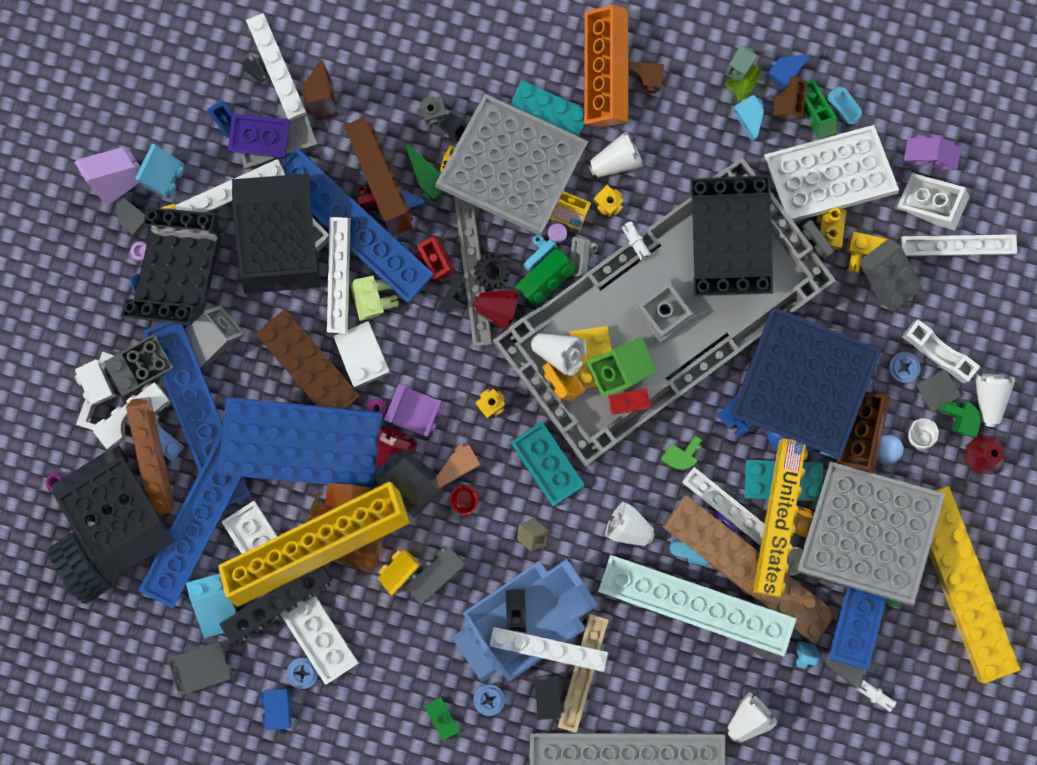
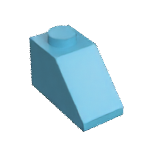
(750, 115)

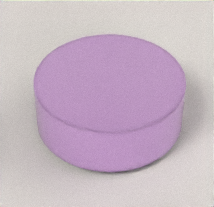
(557, 233)
(138, 250)

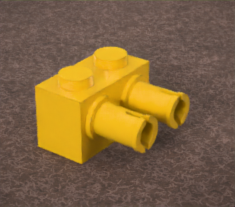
(832, 227)
(859, 246)

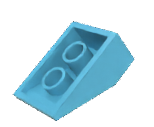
(160, 171)
(210, 604)

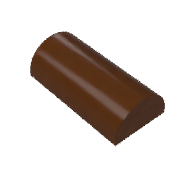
(866, 434)

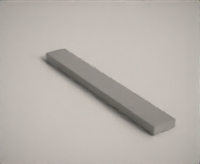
(470, 255)

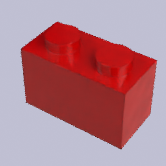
(628, 402)

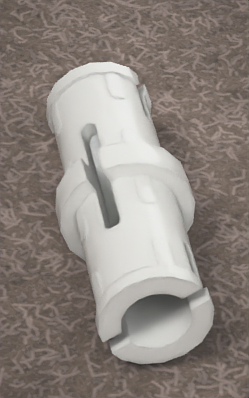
(636, 241)
(877, 696)

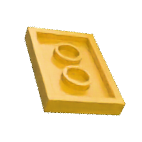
(597, 342)

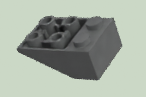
(138, 365)

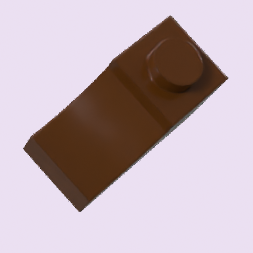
(648, 74)
(792, 101)

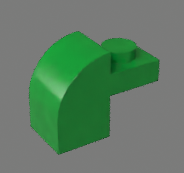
(967, 417)

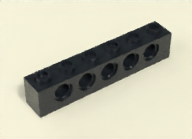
(231, 625)

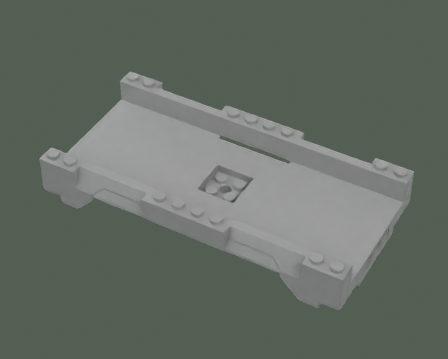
(632, 310)

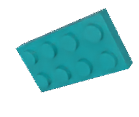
(549, 108)
(547, 463)
(760, 475)

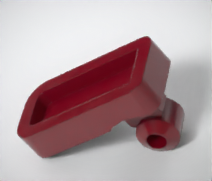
(366, 200)

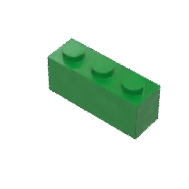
(545, 277)

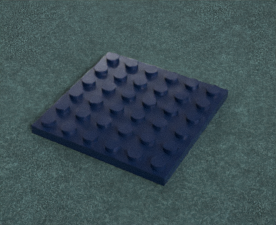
(806, 382)

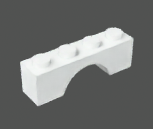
(928, 343)
(112, 431)

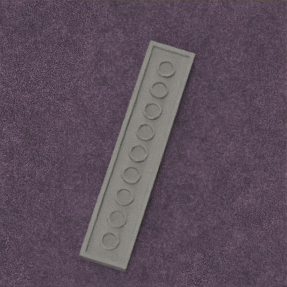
(626, 749)

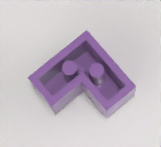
(932, 151)

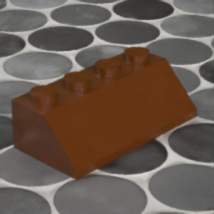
(319, 93)

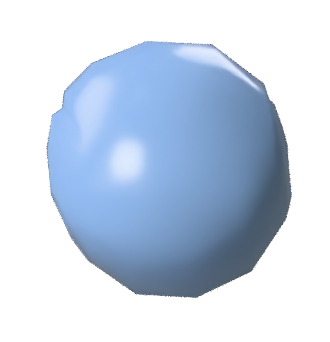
(890, 450)

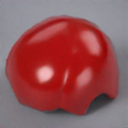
(464, 499)

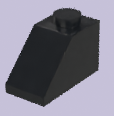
(453, 127)
(516, 610)

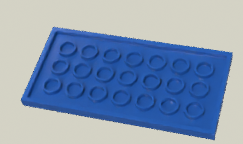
(298, 442)

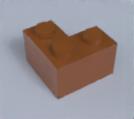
(342, 493)

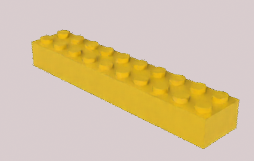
(313, 544)
(969, 596)

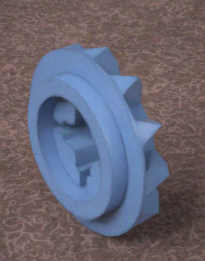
(905, 358)
(295, 680)
(498, 702)

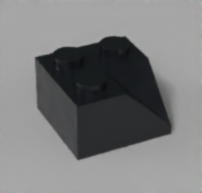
(548, 697)

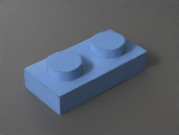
(170, 446)

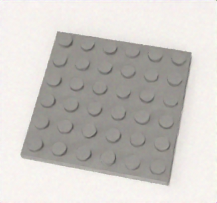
(512, 164)
(871, 533)

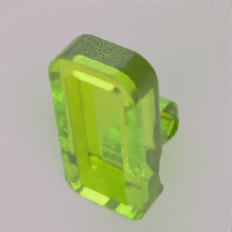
(743, 90)

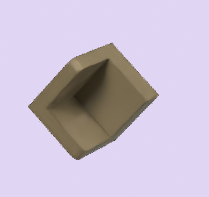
(532, 535)

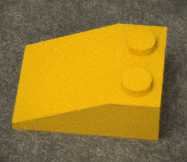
(399, 571)

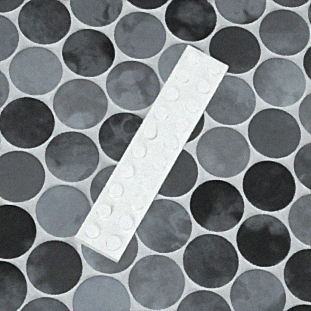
(309, 620)

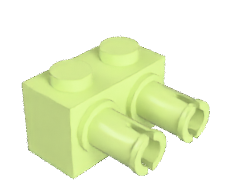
(367, 298)

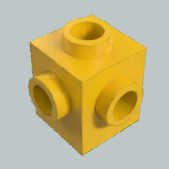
(605, 195)
(487, 409)

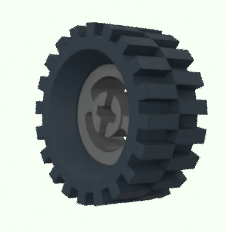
(76, 569)

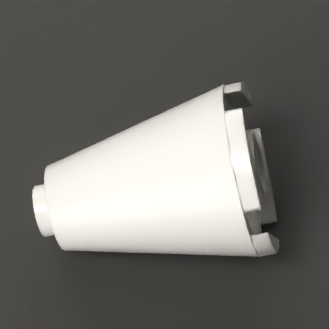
(616, 157)
(560, 351)
(993, 397)

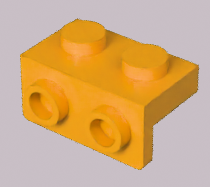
(567, 386)

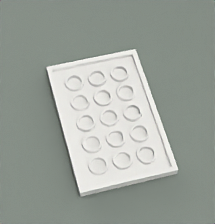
(831, 173)

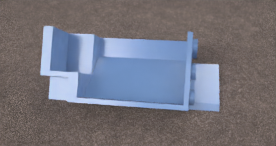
(553, 612)

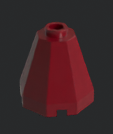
(497, 307)
(391, 441)
(984, 454)

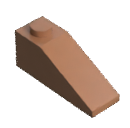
(457, 465)

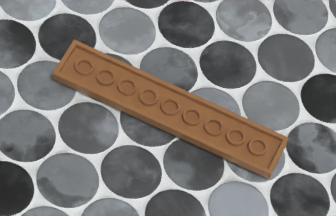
(739, 563)

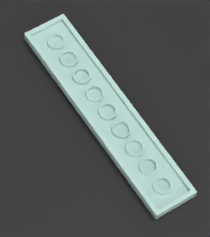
(697, 605)

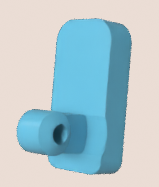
(844, 105)
(544, 250)
(807, 655)

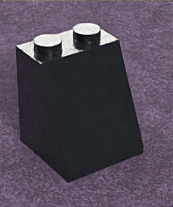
(412, 478)

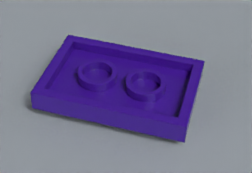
(259, 136)

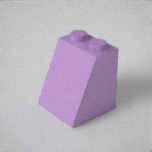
(110, 173)

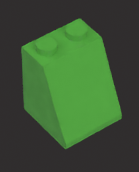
(621, 366)

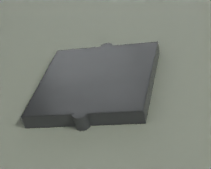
(938, 390)

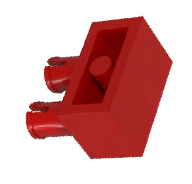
(436, 258)

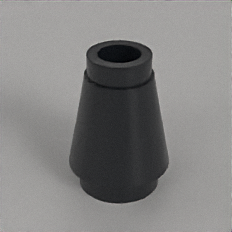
(254, 69)

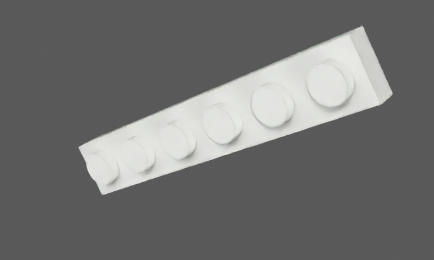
(276, 67)
(222, 194)
(959, 245)
(338, 275)
(725, 505)
(548, 649)

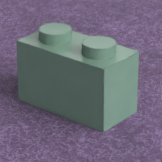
(741, 63)

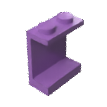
(414, 411)

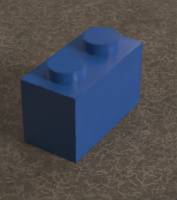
(277, 709)

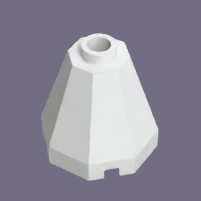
(629, 526)
(750, 719)

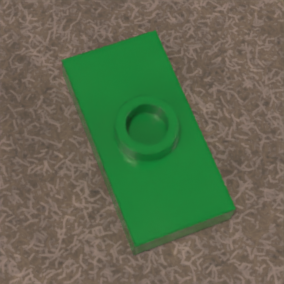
(441, 718)

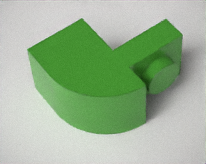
(680, 459)

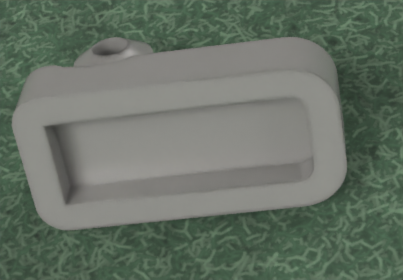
(580, 254)

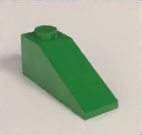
(819, 112)
(425, 174)

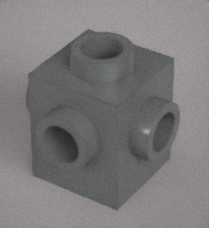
(435, 104)

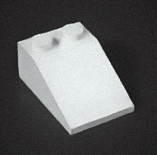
(934, 200)
(361, 355)

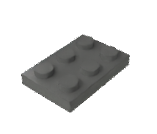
(816, 239)

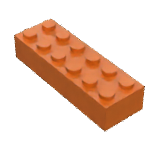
(606, 66)

